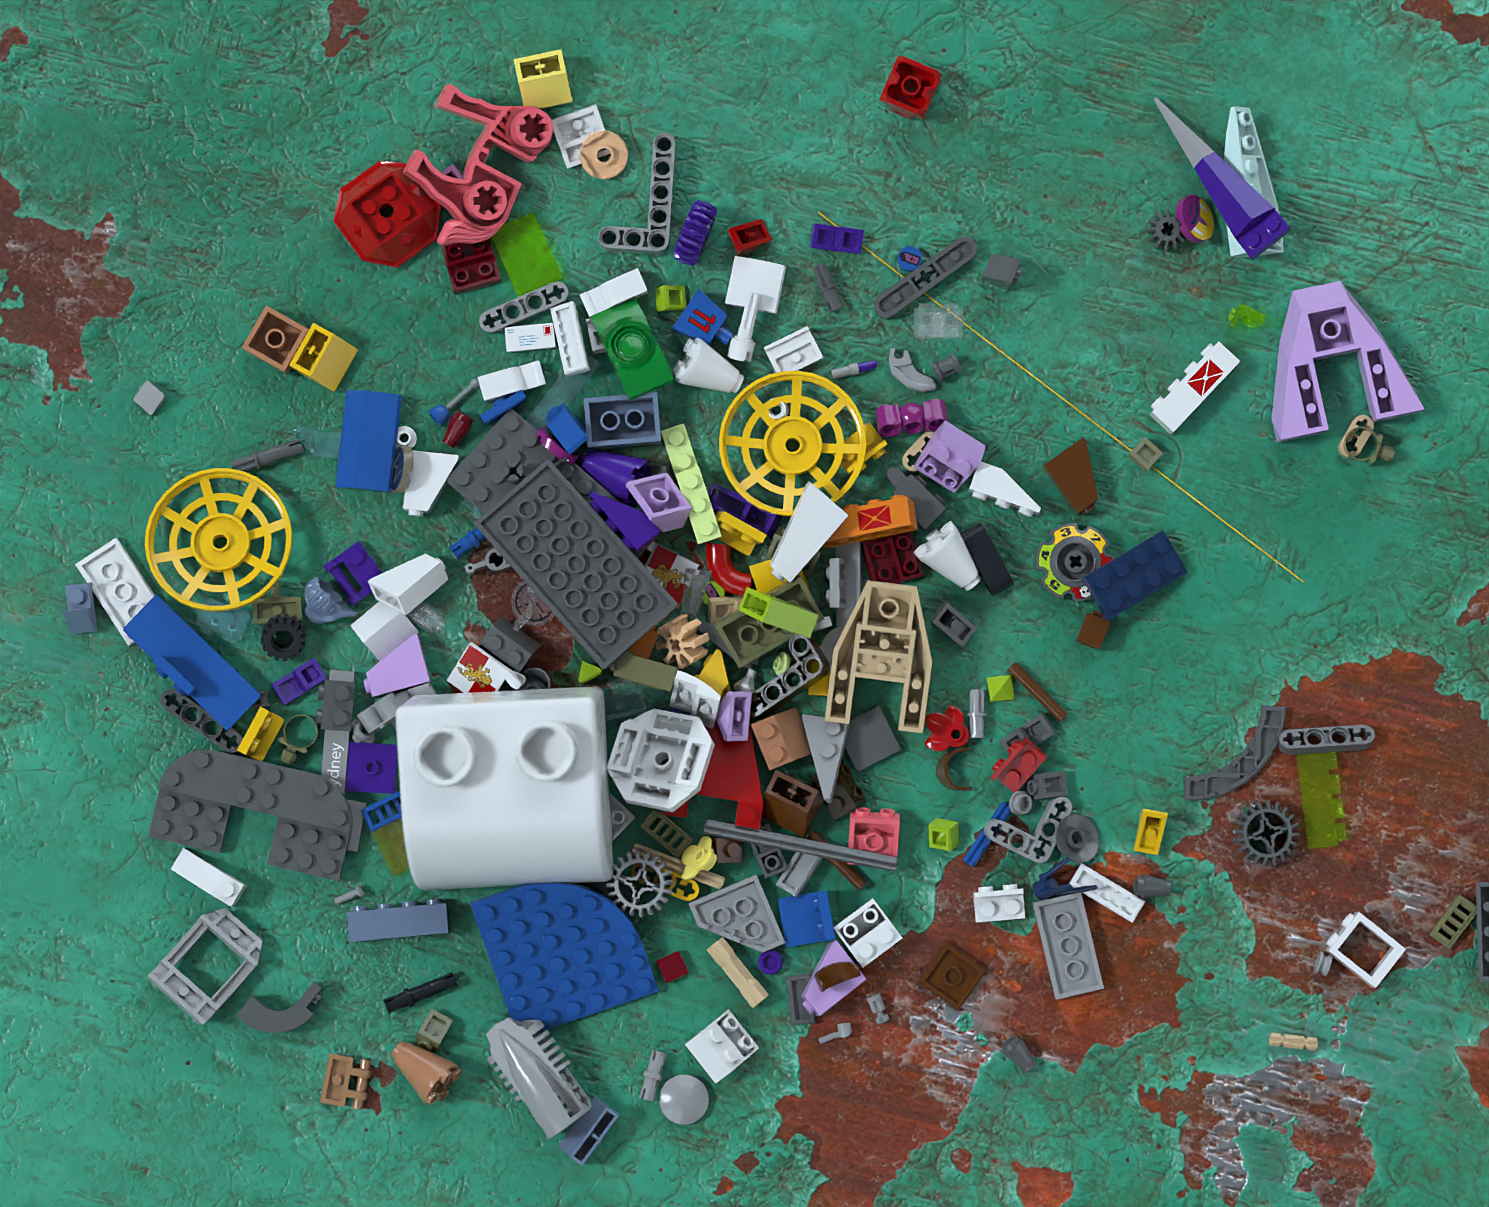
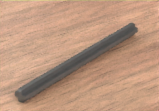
(800, 845)

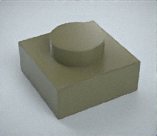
(1145, 454)

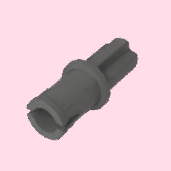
(827, 287)

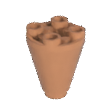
(426, 1071)

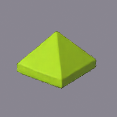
(1000, 688)

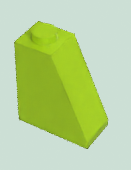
(778, 612)

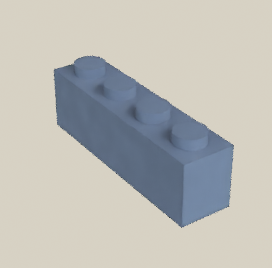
(399, 921)

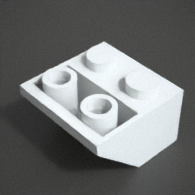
(867, 933)
(722, 1046)

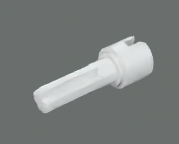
(742, 345)

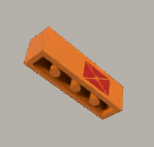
(874, 521)

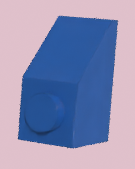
(566, 427)

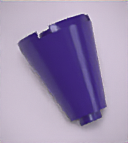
(614, 471)

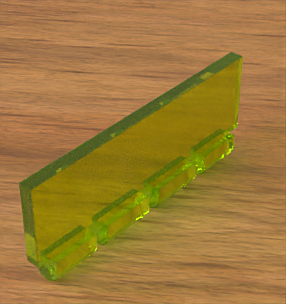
(1317, 799)

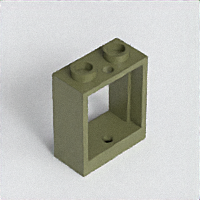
(644, 672)

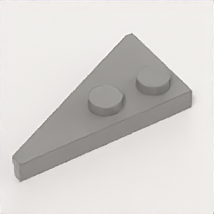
(827, 747)

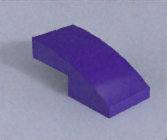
(836, 239)
(299, 681)

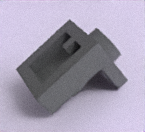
(1047, 785)

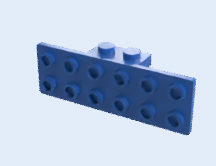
(191, 663)

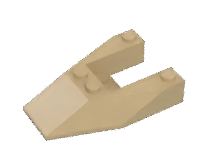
(885, 643)

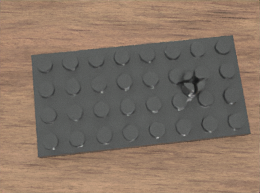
(507, 458)
(576, 564)

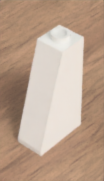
(808, 529)

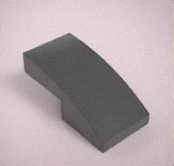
(1035, 730)

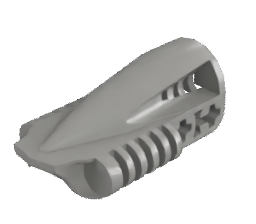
(534, 1070)

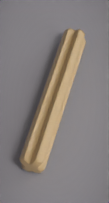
(677, 866)

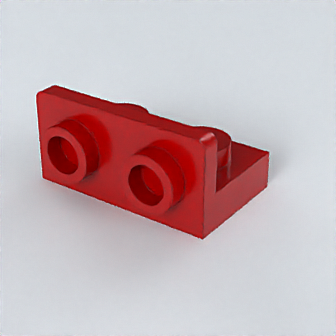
(1019, 765)

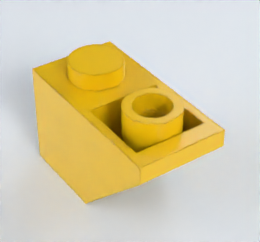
(715, 674)

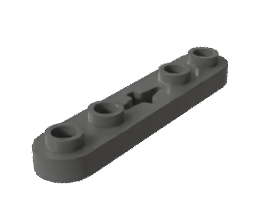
(945, 264)

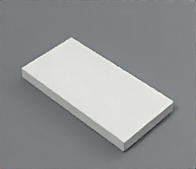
(116, 584)

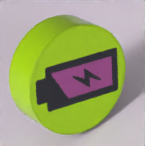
(712, 590)

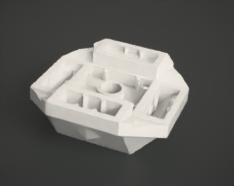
(643, 747)

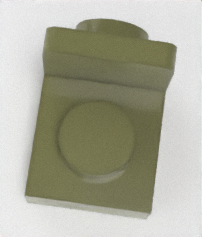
(433, 1031)

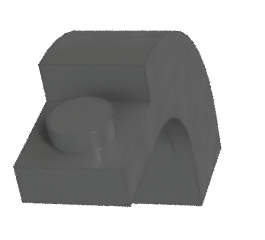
(266, 1019)

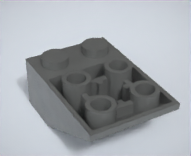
(509, 647)

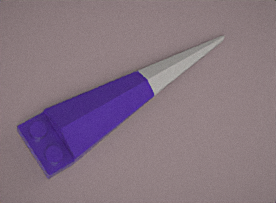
(1246, 213)

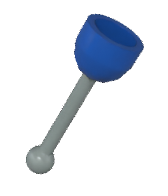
(440, 413)

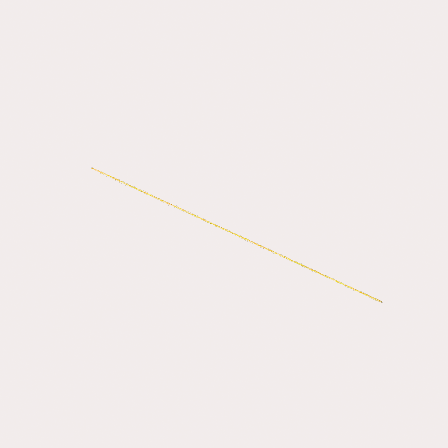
(1078, 410)

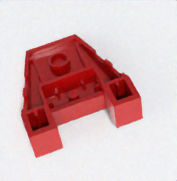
(732, 776)

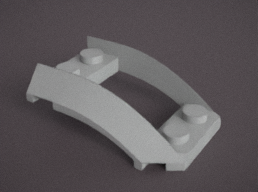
(186, 993)

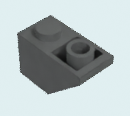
(1002, 271)

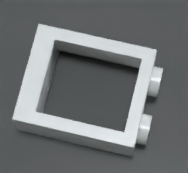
(1385, 963)

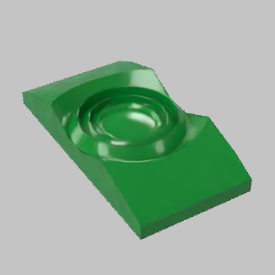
(632, 348)

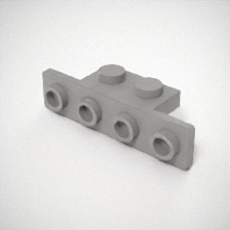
(844, 581)

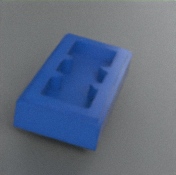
(502, 405)

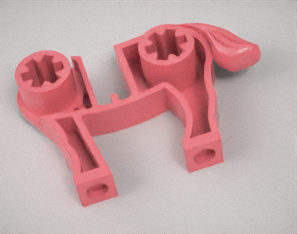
(483, 195)

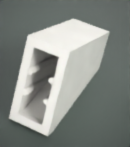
(427, 480)
(409, 583)

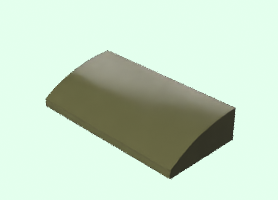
(750, 638)

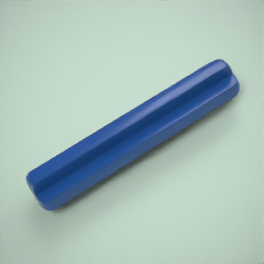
(982, 841)

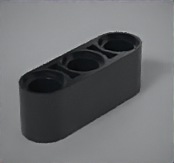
(987, 559)

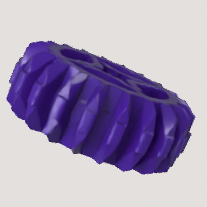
(695, 232)

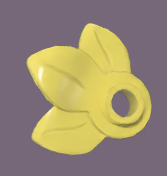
(698, 858)

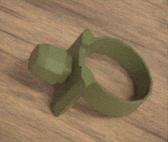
(1385, 453)
(289, 755)

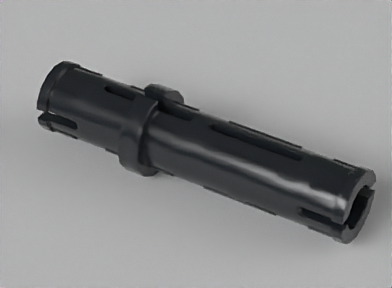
(423, 991)

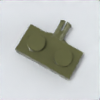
(276, 604)

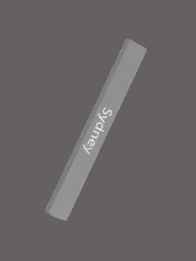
(337, 743)

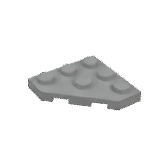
(740, 915)

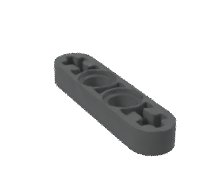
(201, 722)
(1325, 735)

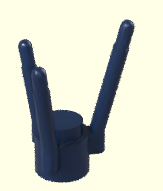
(1049, 888)

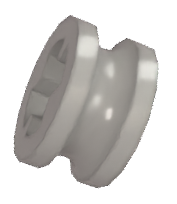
(1322, 963)

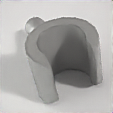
(844, 1030)

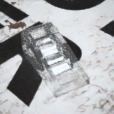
(695, 585)

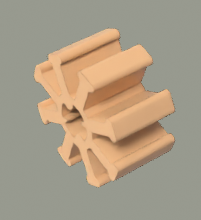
(682, 641)

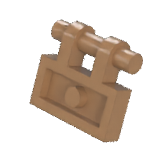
(337, 1081)

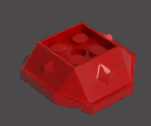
(390, 239)

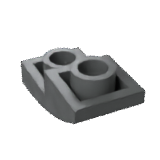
(769, 858)

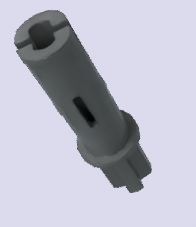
(268, 456)

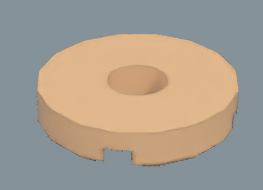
(597, 141)

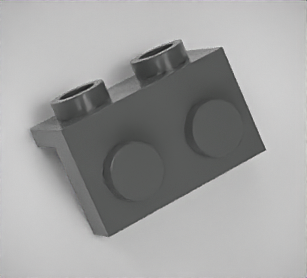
(336, 705)

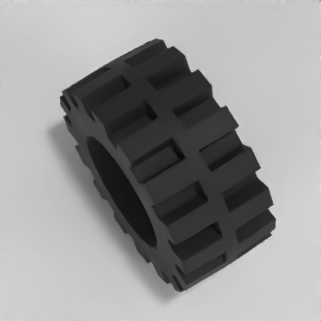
(278, 650)

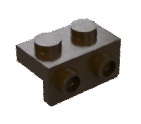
(846, 793)

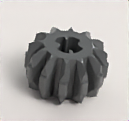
(1157, 227)

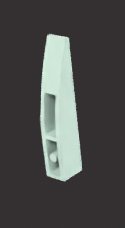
(1246, 157)

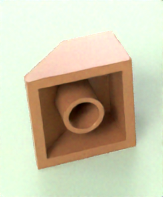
(782, 738)

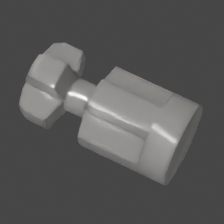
(877, 1007)

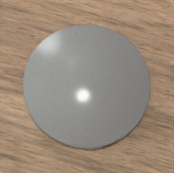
(683, 1099)

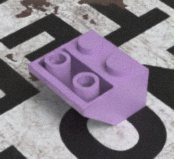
(950, 456)

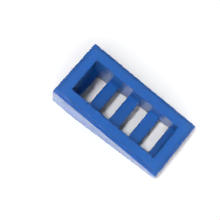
(392, 817)

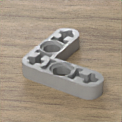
(1029, 841)

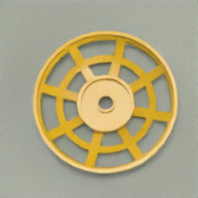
(789, 428)
(210, 529)

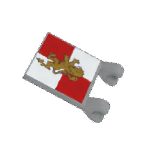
(668, 569)

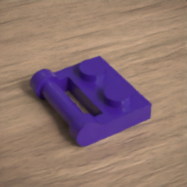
(361, 567)

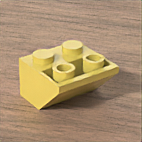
(543, 80)

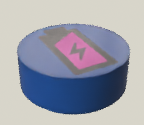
(909, 258)

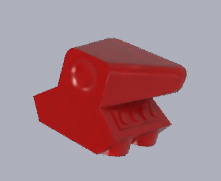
(910, 88)

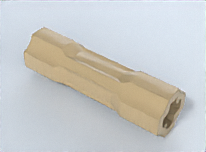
(737, 972)

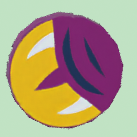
(1195, 218)

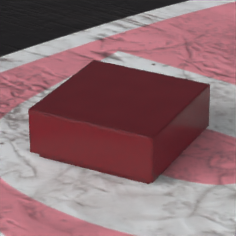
(672, 966)

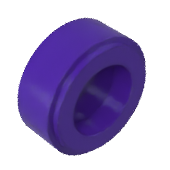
(770, 962)

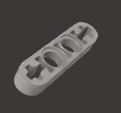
(525, 311)

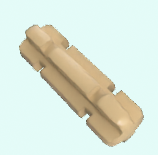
(1293, 1041)

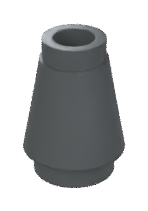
(1150, 886)
(1018, 1053)

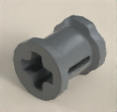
(946, 367)

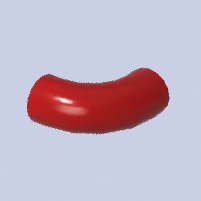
(724, 572)

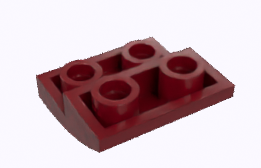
(471, 265)
(892, 558)

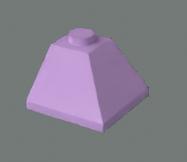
(661, 501)

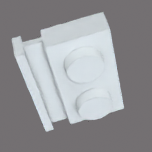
(794, 351)

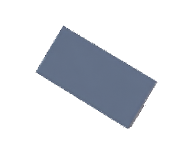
(588, 1131)

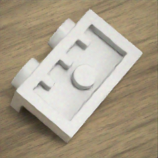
(998, 905)

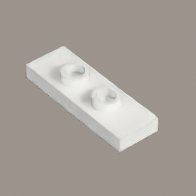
(570, 339)
(1108, 893)

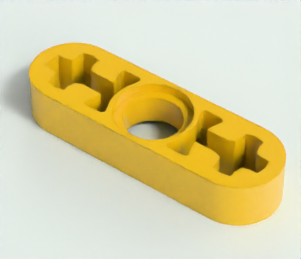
(680, 893)

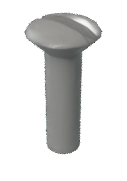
(347, 896)

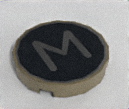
(402, 465)

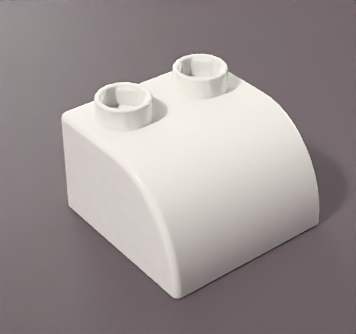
(505, 788)

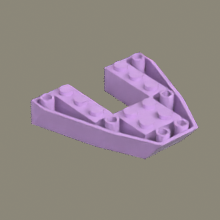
(1322, 325)

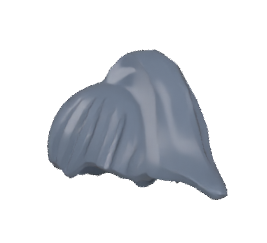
(324, 603)

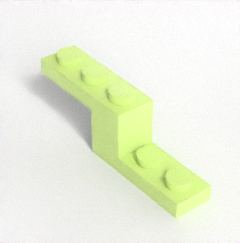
(691, 483)

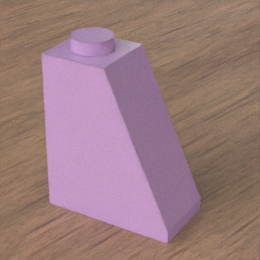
(399, 670)
(819, 1002)

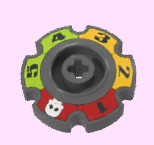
(1054, 560)

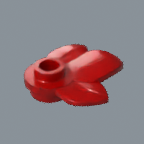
(943, 727)

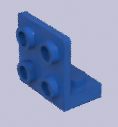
(806, 918)

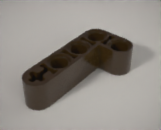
(784, 680)

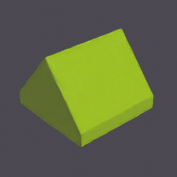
(588, 672)

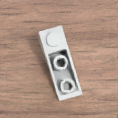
(999, 486)

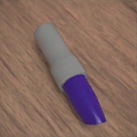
(853, 369)

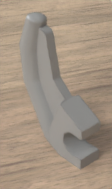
(905, 372)

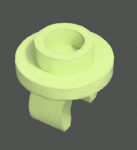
(782, 662)

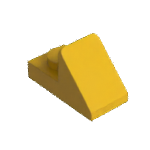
(1150, 831)

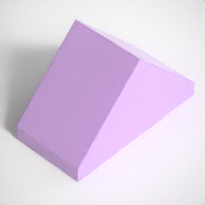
(734, 715)

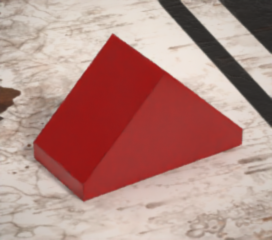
(749, 236)

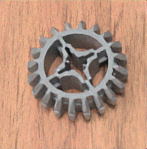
(645, 862)

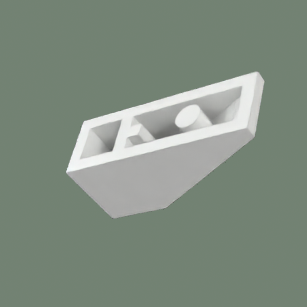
(209, 877)

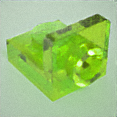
(1250, 316)

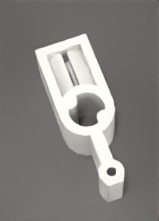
(614, 292)
(510, 381)

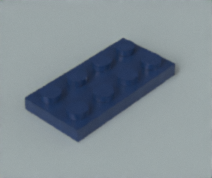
(1134, 575)

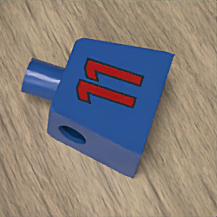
(703, 321)

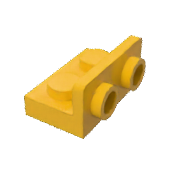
(874, 448)
(738, 533)
(261, 734)

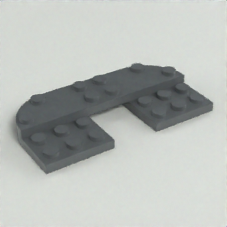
(310, 809)

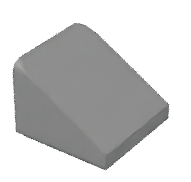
(149, 398)

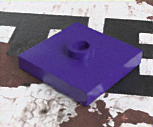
(371, 767)

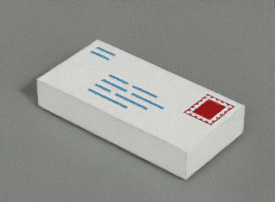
(530, 337)

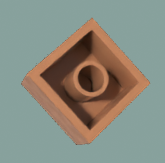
(275, 339)

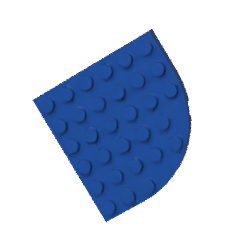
(561, 951)

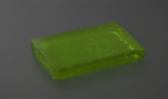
(526, 254)

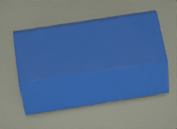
(368, 440)

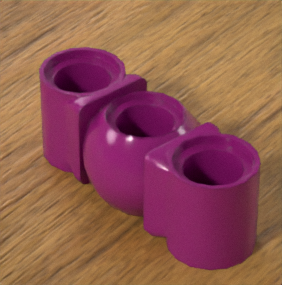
(910, 417)

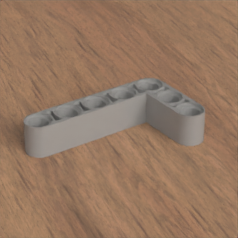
(655, 206)

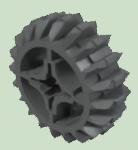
(1268, 844)

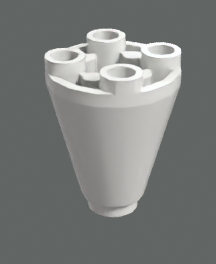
(706, 368)
(949, 556)

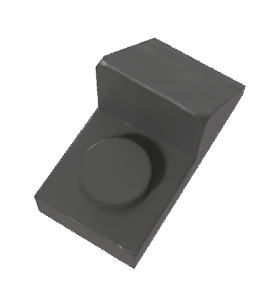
(953, 624)

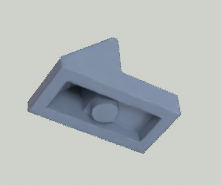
(81, 608)

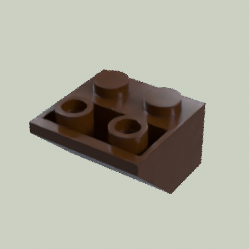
(791, 803)

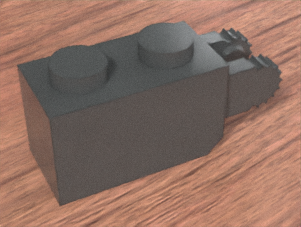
(927, 506)

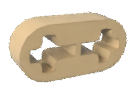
(1360, 440)
(913, 450)

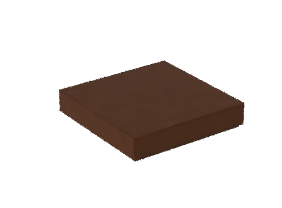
(952, 976)

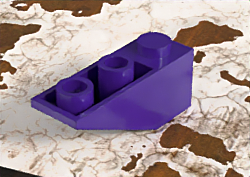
(629, 522)

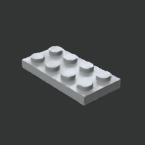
(1068, 945)

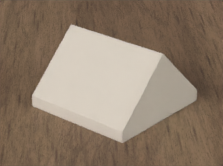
(383, 629)

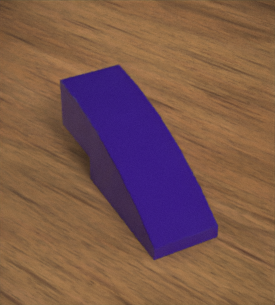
(737, 506)

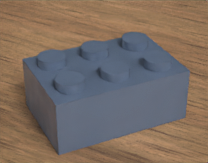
(621, 422)

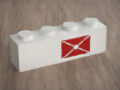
(1194, 388)

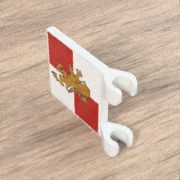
(482, 672)

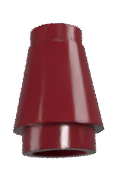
(457, 428)

